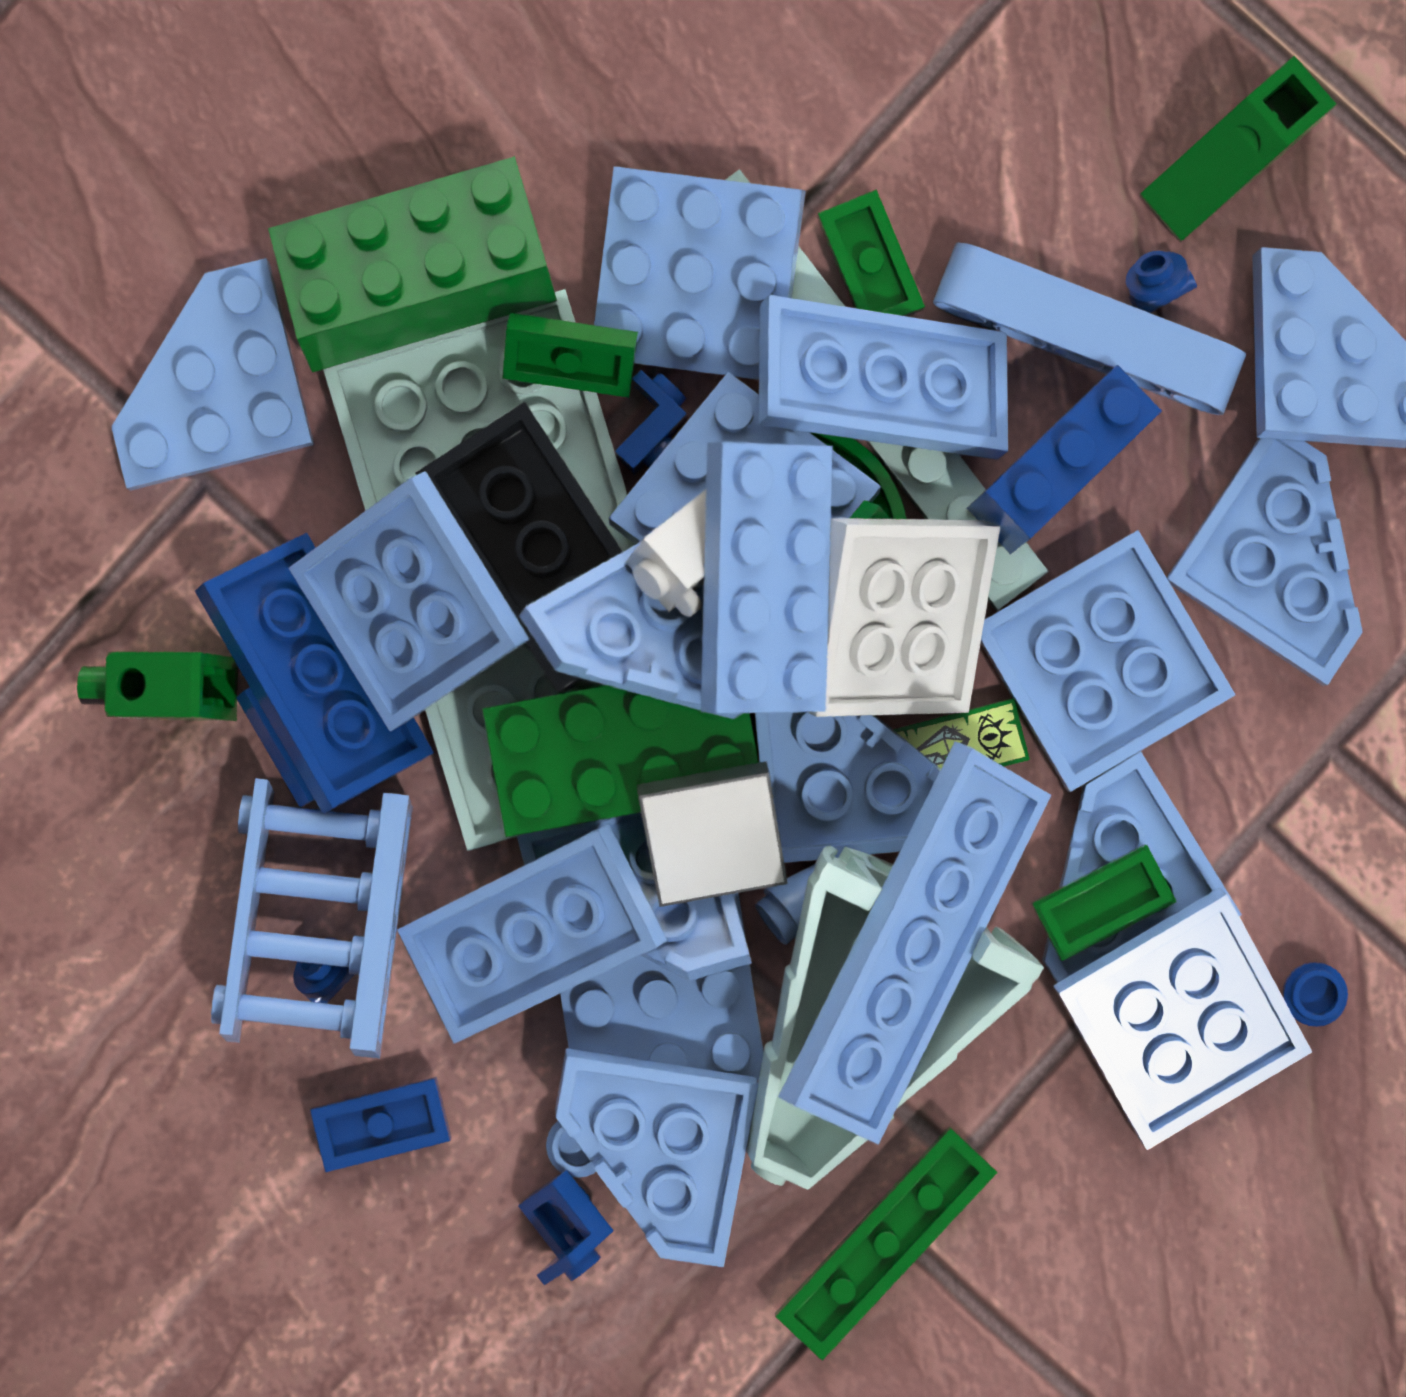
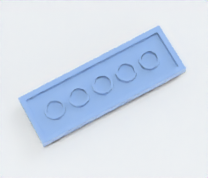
(915, 944)

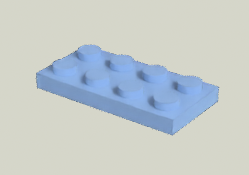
(882, 377)
(766, 578)
(532, 934)

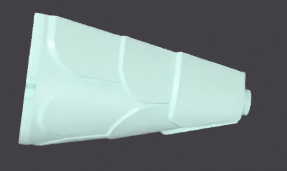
(836, 903)

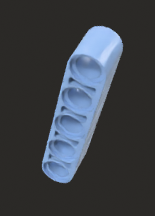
(1089, 328)

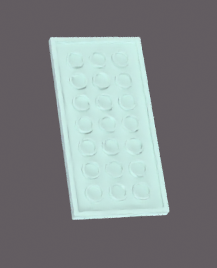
(410, 410)

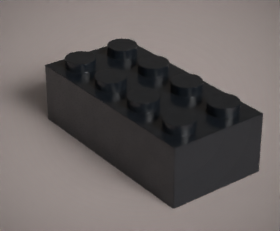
(522, 515)

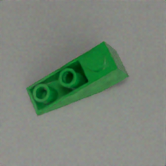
(1238, 148)

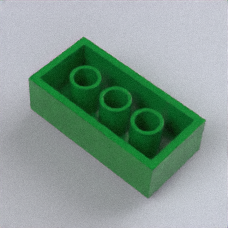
(411, 264)
(588, 750)

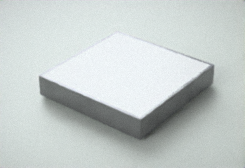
(712, 834)

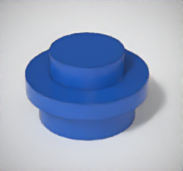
(1315, 994)

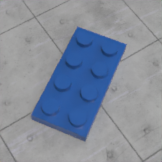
(305, 680)

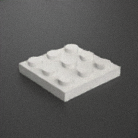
(906, 614)

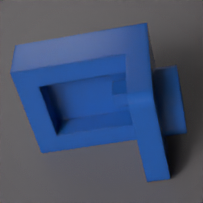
(658, 428)
(568, 1225)

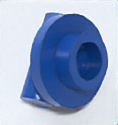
(1158, 280)
(320, 981)

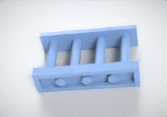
(365, 956)

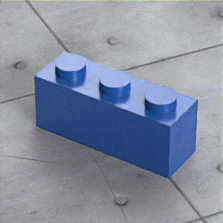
(1065, 458)

